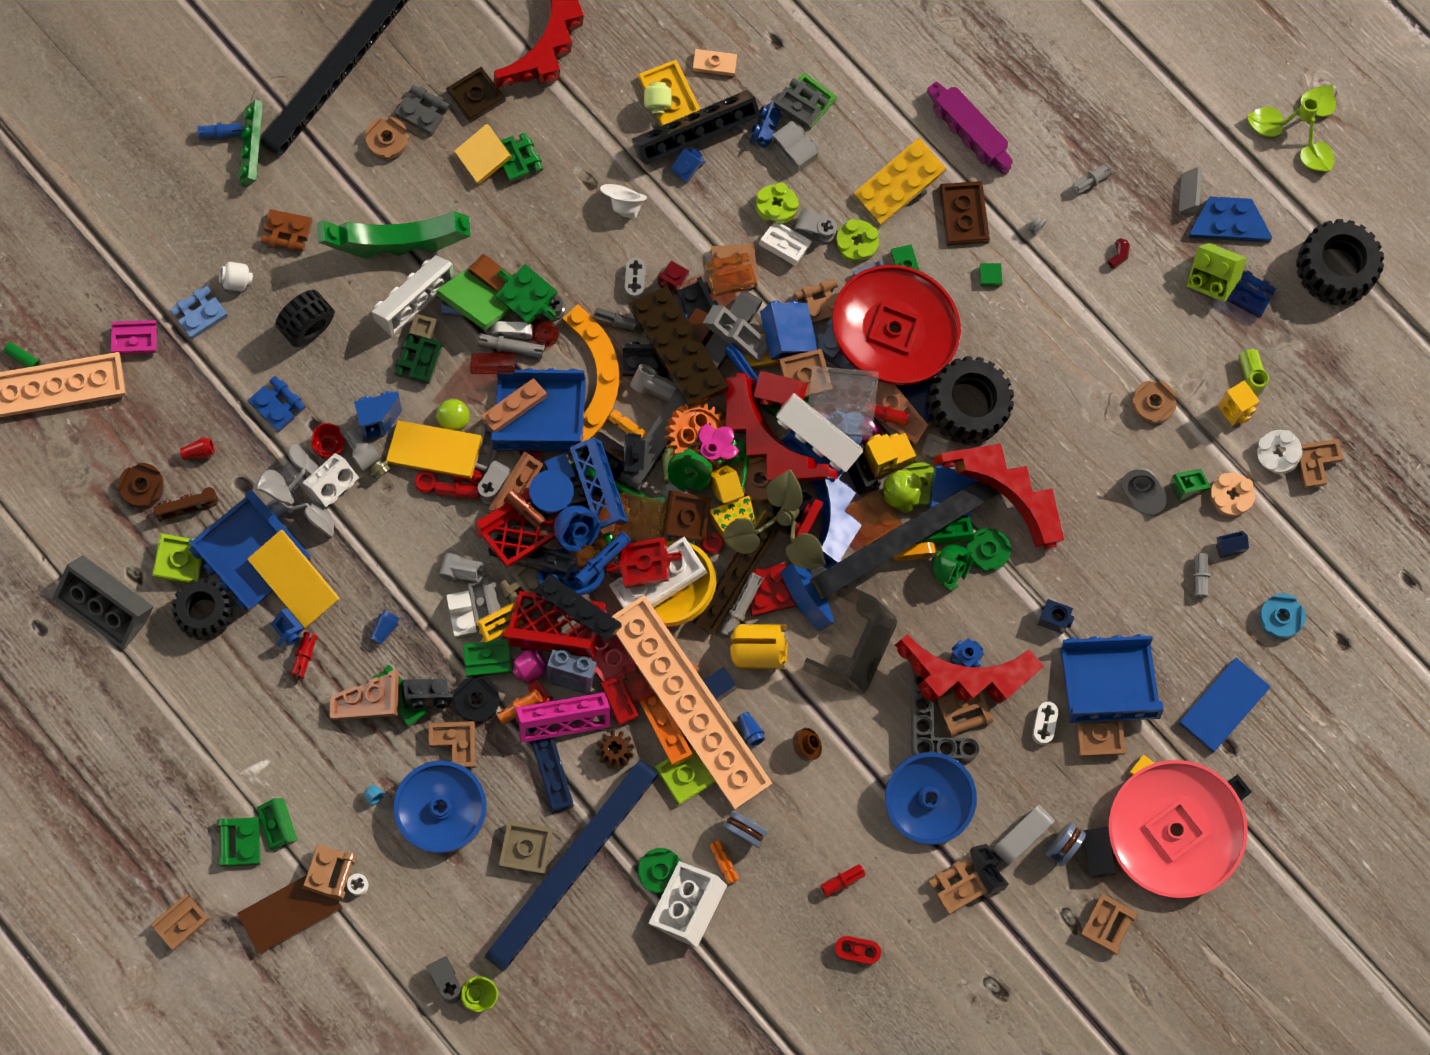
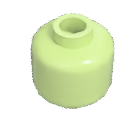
(658, 98)

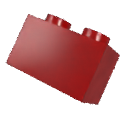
(777, 388)

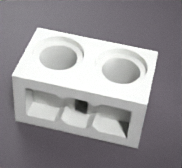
(328, 475)

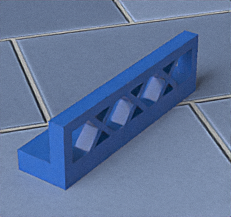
(605, 478)

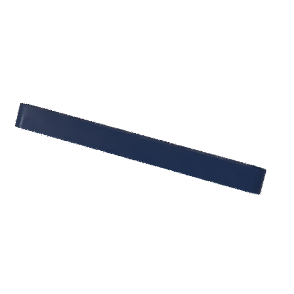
(571, 865)

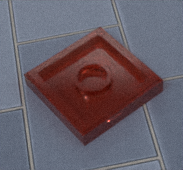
(492, 363)

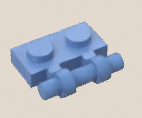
(203, 317)

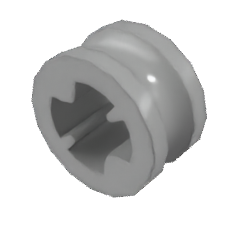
(1037, 224)

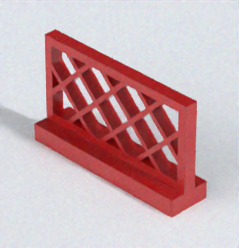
(502, 516)
(546, 640)

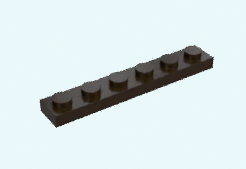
(736, 576)

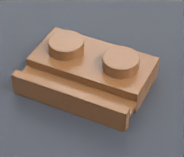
(180, 922)

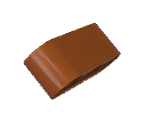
(485, 270)

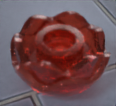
(542, 339)

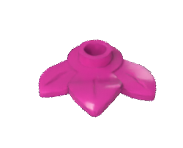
(718, 440)

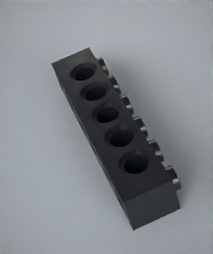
(695, 127)

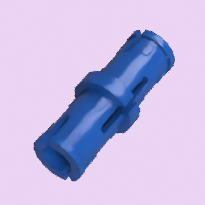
(219, 131)

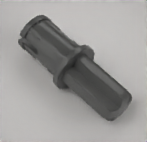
(615, 319)

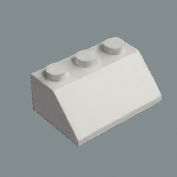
(688, 903)

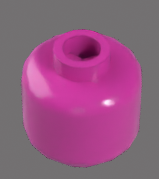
(529, 665)

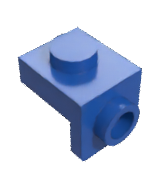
(687, 164)
(287, 627)

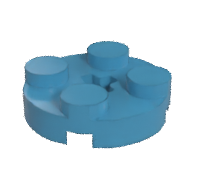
(1273, 625)

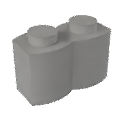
(794, 146)

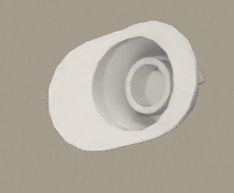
(623, 199)

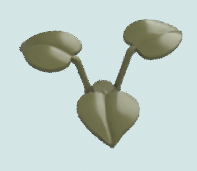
(784, 493)

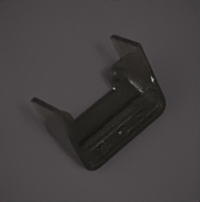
(857, 672)

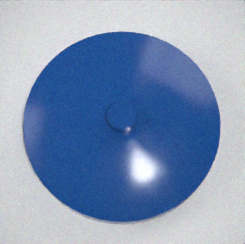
(930, 798)
(440, 807)

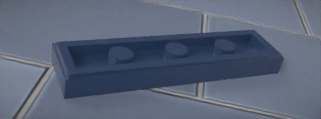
(552, 773)

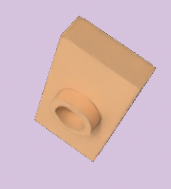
(714, 62)

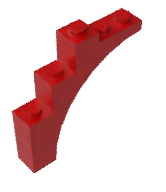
(542, 60)
(967, 681)

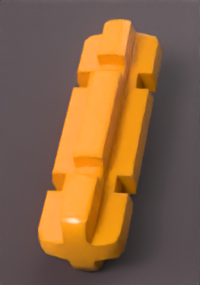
(626, 424)

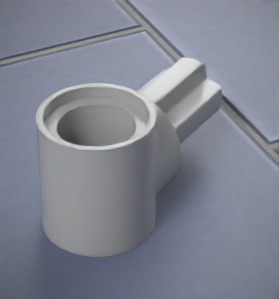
(363, 453)

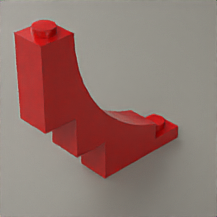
(745, 416)
(989, 466)

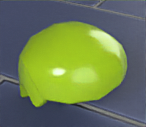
(453, 415)
(478, 994)

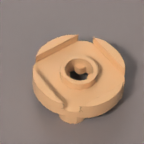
(1243, 488)

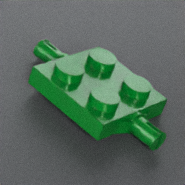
(526, 294)

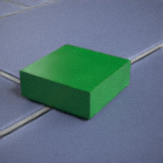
(990, 274)

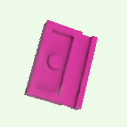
(134, 337)

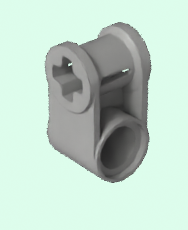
(814, 226)
(493, 480)

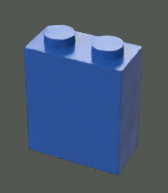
(788, 329)

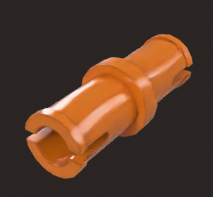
(509, 713)

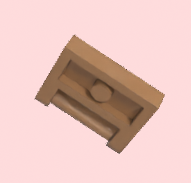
(951, 707)
(322, 869)
(1101, 920)

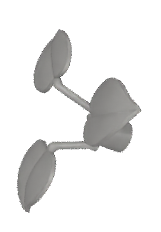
(275, 486)

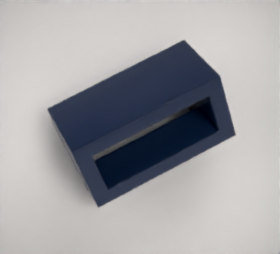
(1232, 544)

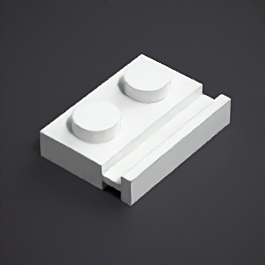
(785, 243)

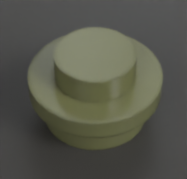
(379, 469)

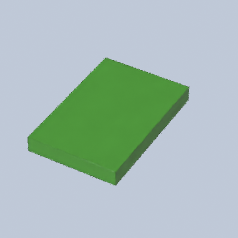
(473, 299)

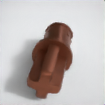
(524, 509)

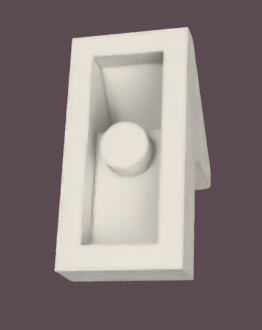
(461, 614)

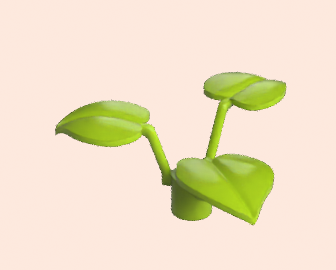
(1318, 102)

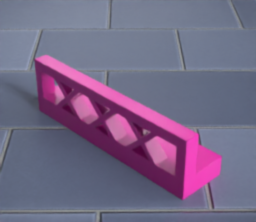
(563, 713)

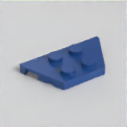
(1230, 220)

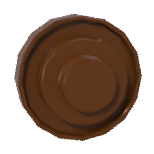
(807, 744)

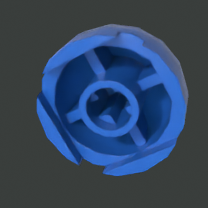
(576, 527)

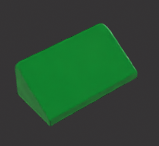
(277, 823)

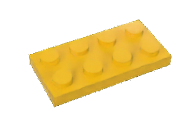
(900, 181)

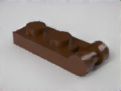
(186, 504)

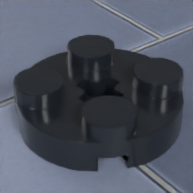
(477, 686)

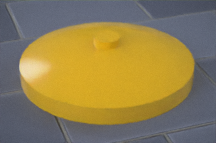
(692, 599)

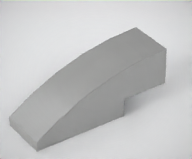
(736, 331)

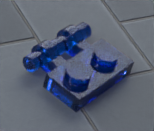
(1249, 298)

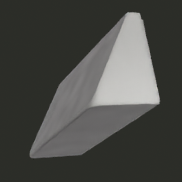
(1190, 191)
(486, 452)
(484, 598)

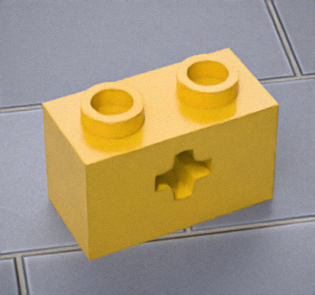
(726, 485)

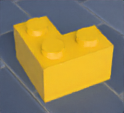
(888, 453)

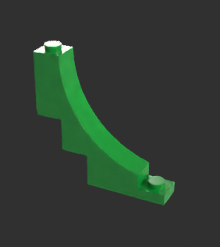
(398, 239)

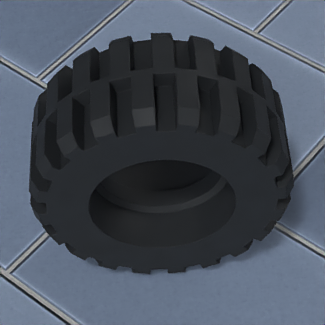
(1354, 241)
(988, 381)

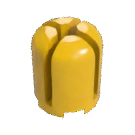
(759, 646)

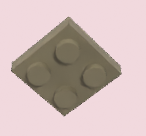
(526, 847)

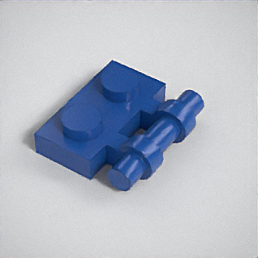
(271, 409)

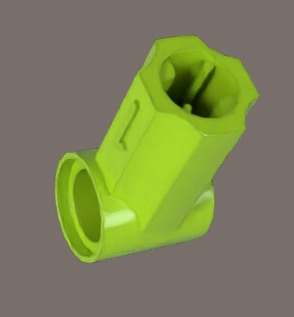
(1253, 370)

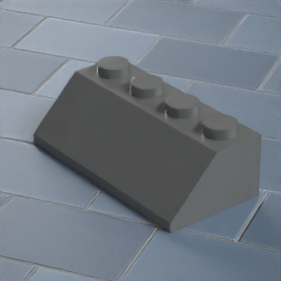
(102, 601)

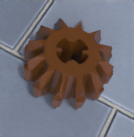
(609, 756)

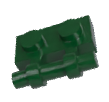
(424, 361)

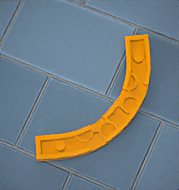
(607, 369)

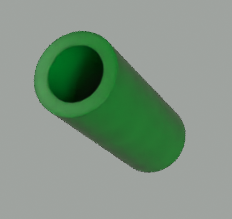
(20, 355)

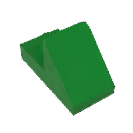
(1189, 483)

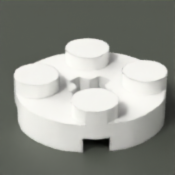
(1272, 461)

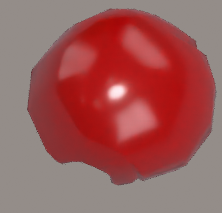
(327, 440)

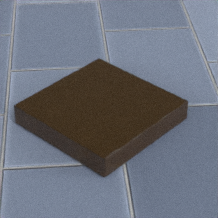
(475, 94)

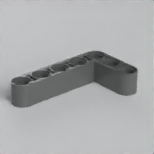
(927, 738)

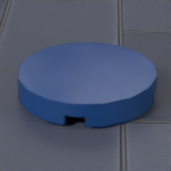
(551, 491)

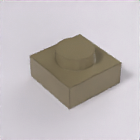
(423, 326)

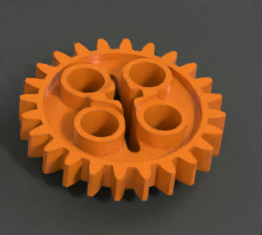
(685, 423)

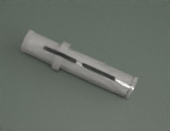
(510, 345)
(743, 601)

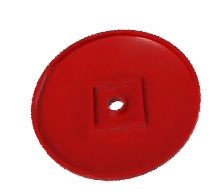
(900, 298)

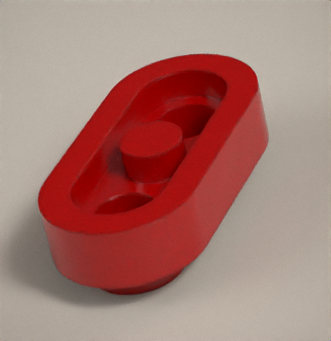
(857, 950)

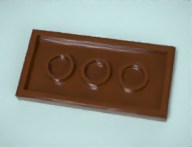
(285, 915)

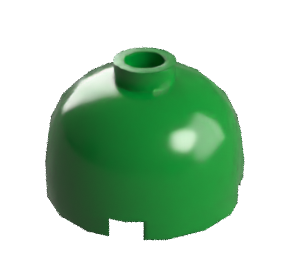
(950, 565)

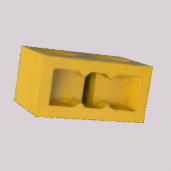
(1239, 404)

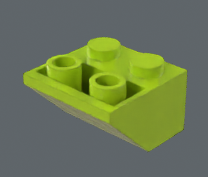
(1216, 271)

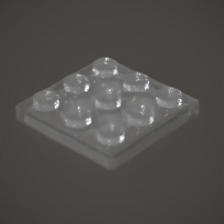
(845, 398)

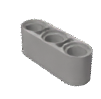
(1024, 835)

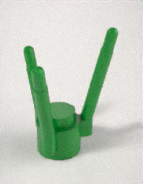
(741, 445)

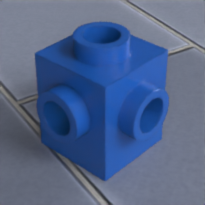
(973, 648)

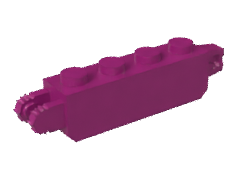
(970, 126)

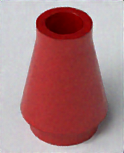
(198, 449)

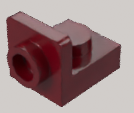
(673, 277)

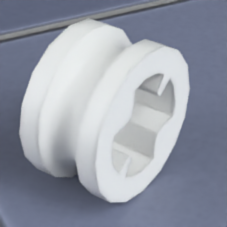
(355, 877)

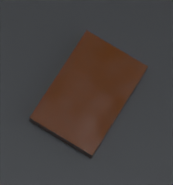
(964, 213)

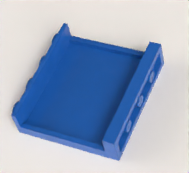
(552, 423)
(232, 541)
(1110, 679)

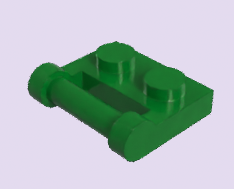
(246, 841)

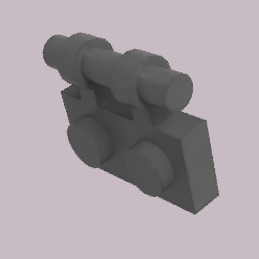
(798, 107)
(419, 115)

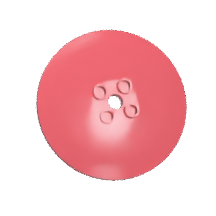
(1210, 821)

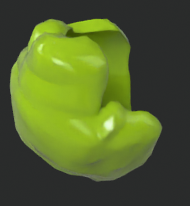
(902, 490)

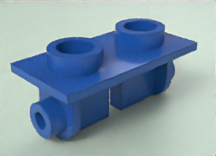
(760, 131)

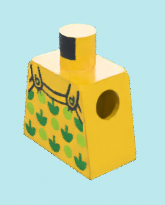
(725, 514)

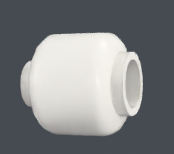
(235, 276)

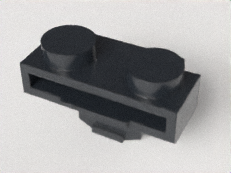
(633, 454)

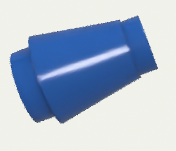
(384, 626)
(751, 731)

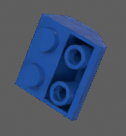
(377, 413)

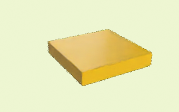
(483, 154)

